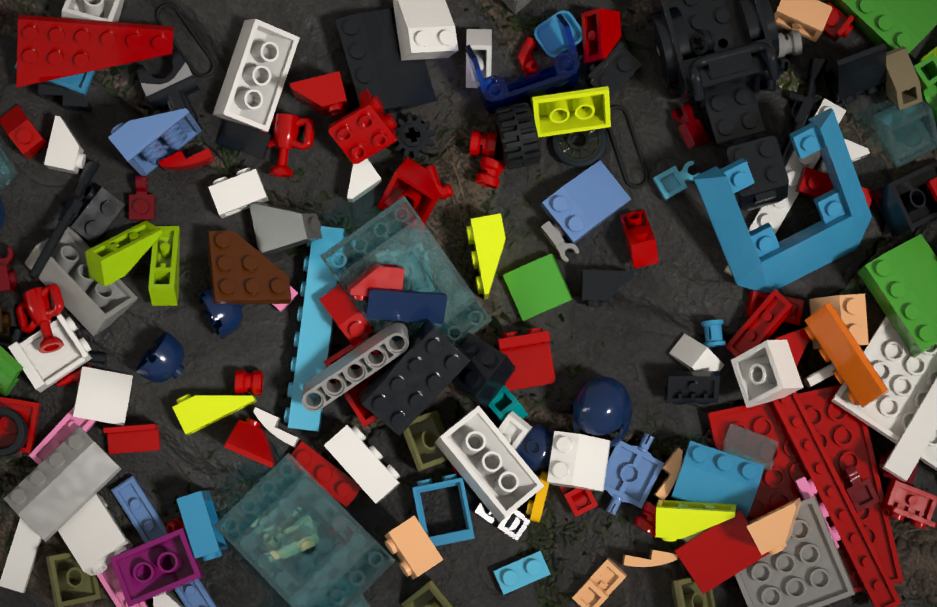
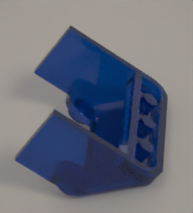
(553, 80)

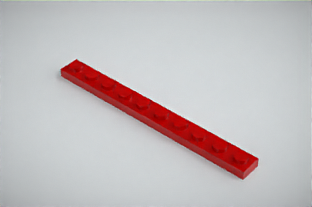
(837, 502)

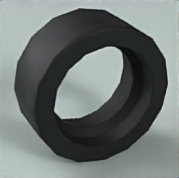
(22, 434)

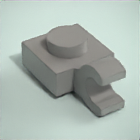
(554, 236)

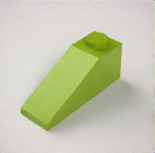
(120, 253)
(165, 268)

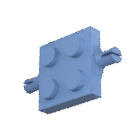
(631, 474)

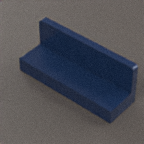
(405, 305)

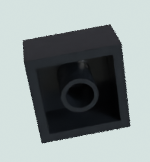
(484, 373)

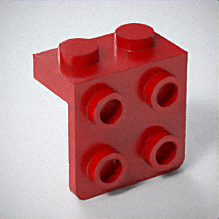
(364, 129)
(531, 358)

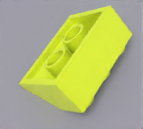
(571, 111)

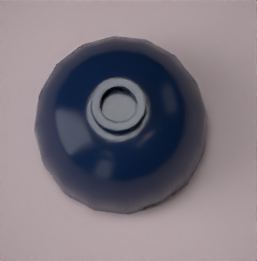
(223, 317)
(162, 360)
(537, 448)

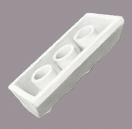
(256, 75)
(489, 464)

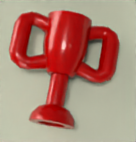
(285, 138)
(41, 311)

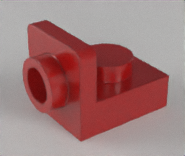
(838, 24)

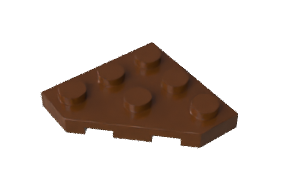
(243, 273)

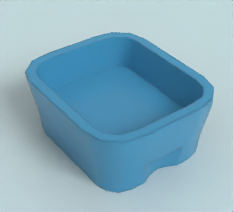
(550, 37)

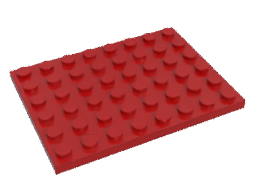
(846, 444)

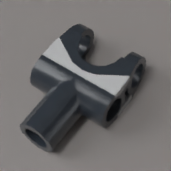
(171, 89)

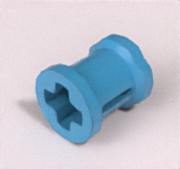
(713, 333)

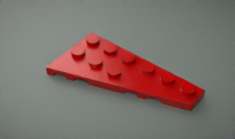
(67, 47)

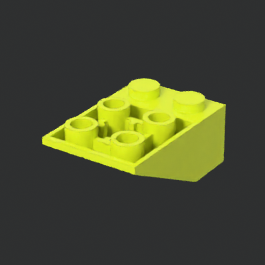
(488, 240)

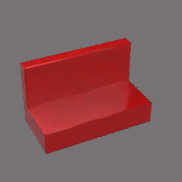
(133, 438)

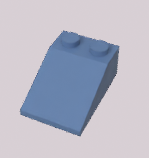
(585, 202)

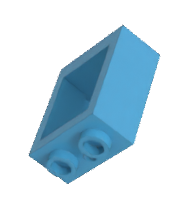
(448, 481)
(199, 521)

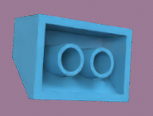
(717, 478)

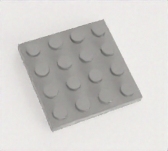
(804, 572)

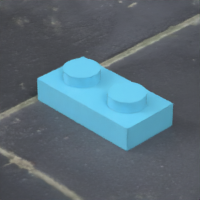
(521, 572)

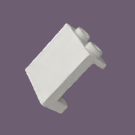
(48, 368)
(94, 536)

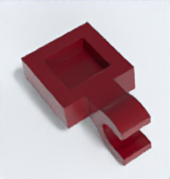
(691, 129)
(142, 205)
(8, 277)
(860, 491)

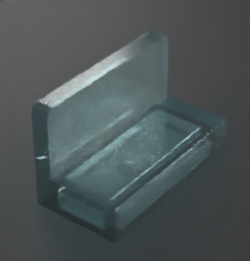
(750, 446)

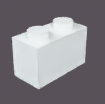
(237, 192)

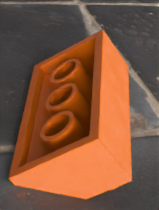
(846, 355)

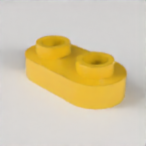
(536, 506)

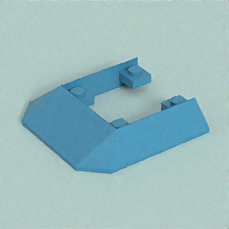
(757, 256)

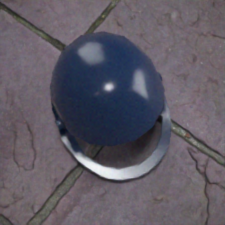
(603, 408)

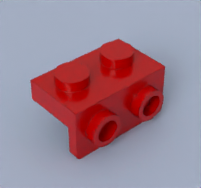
(911, 503)

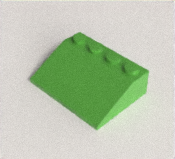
(892, 21)
(906, 291)

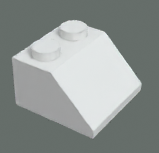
(766, 373)
(578, 461)

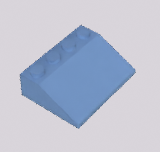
(153, 138)

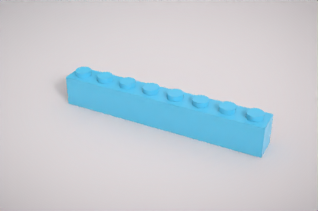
(315, 331)

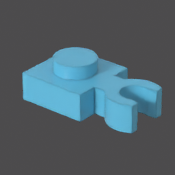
(672, 181)

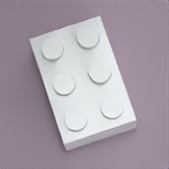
(363, 463)

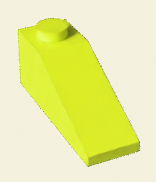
(203, 410)
(685, 518)

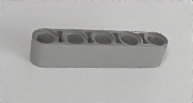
(351, 377)

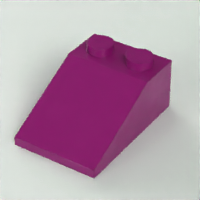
(157, 567)

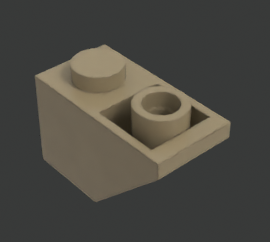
(901, 79)

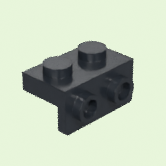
(96, 213)

